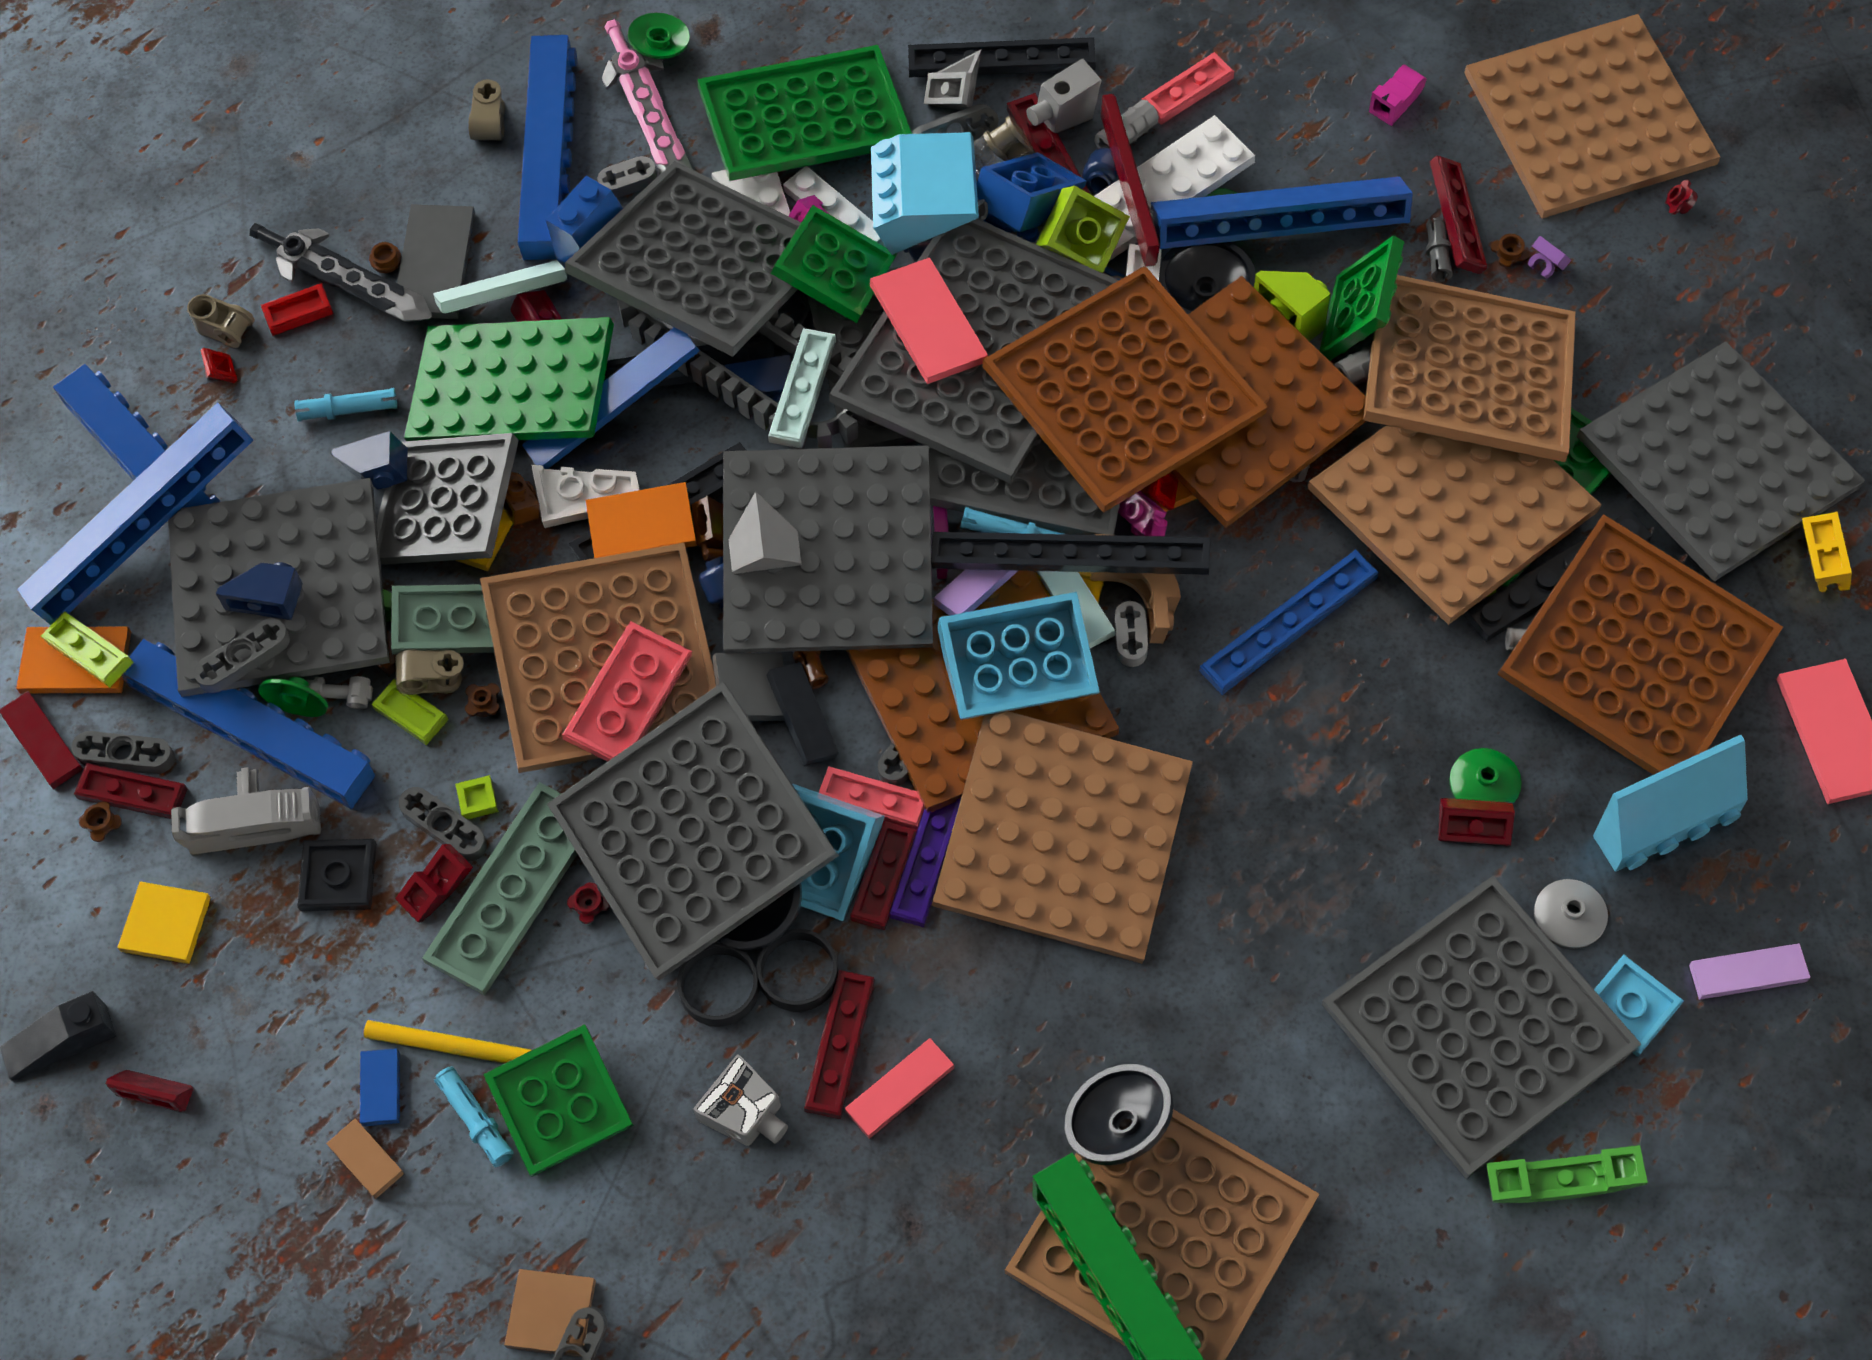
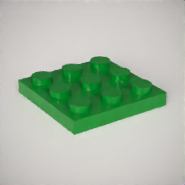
(833, 263)
(1362, 298)
(558, 1100)

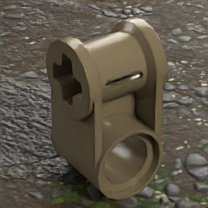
(487, 112)
(1008, 141)
(224, 320)
(426, 671)

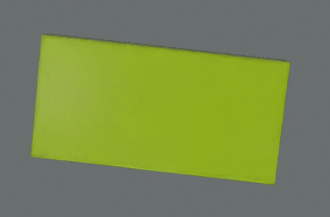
(410, 713)

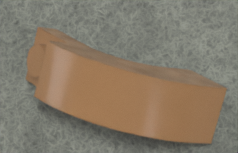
(1159, 594)

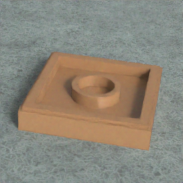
(544, 1308)

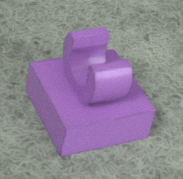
(1550, 255)

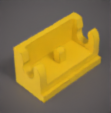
(1827, 551)

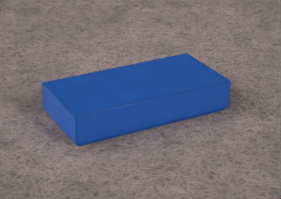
(379, 1087)

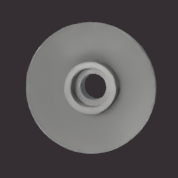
(1567, 928)

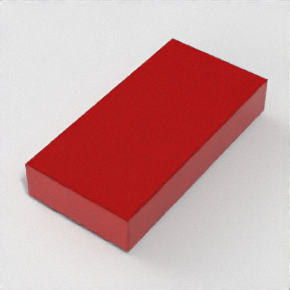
(297, 309)

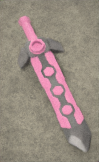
(643, 98)

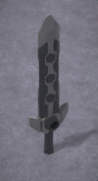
(304, 253)

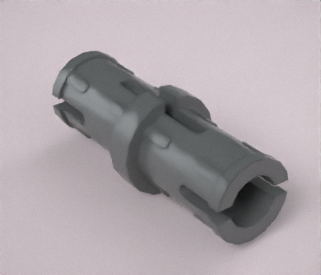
(1439, 249)

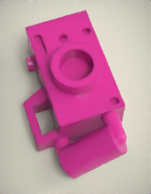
(1143, 515)

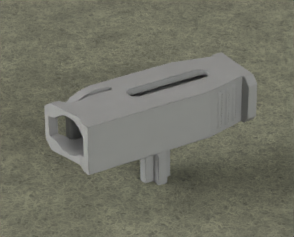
(247, 818)

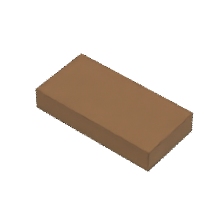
(365, 1158)

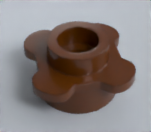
(1513, 243)
(485, 708)
(93, 815)

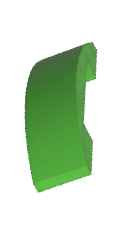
(1567, 1177)

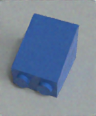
(581, 217)

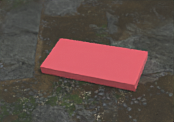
(928, 320)
(627, 693)
(1832, 727)

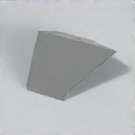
(954, 85)
(763, 539)

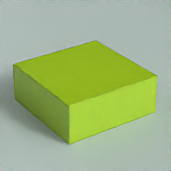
(476, 797)

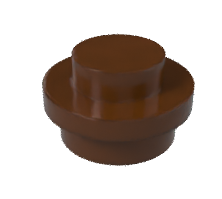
(385, 257)

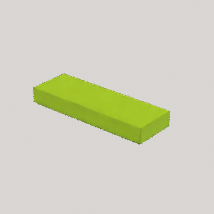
(87, 649)

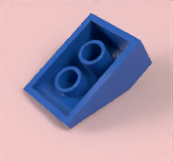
(1024, 189)

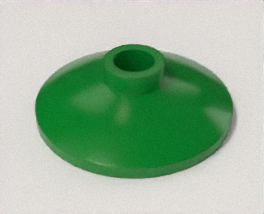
(658, 35)
(293, 696)
(1469, 784)

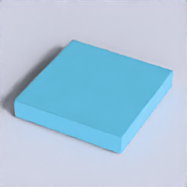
(1638, 1000)

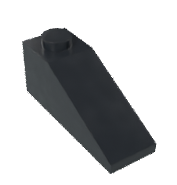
(58, 1035)

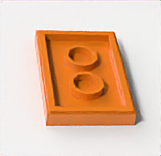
(641, 520)
(49, 671)

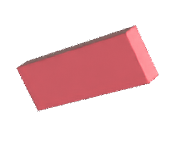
(1189, 87)
(894, 802)
(899, 1088)

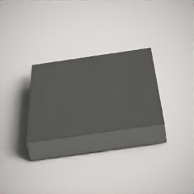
(748, 682)

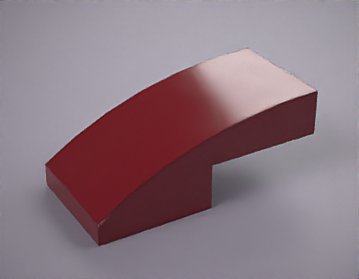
(434, 884)

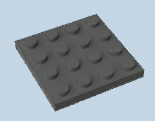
(449, 500)

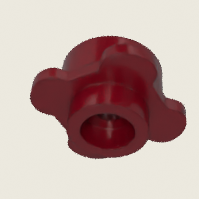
(1681, 198)
(583, 894)

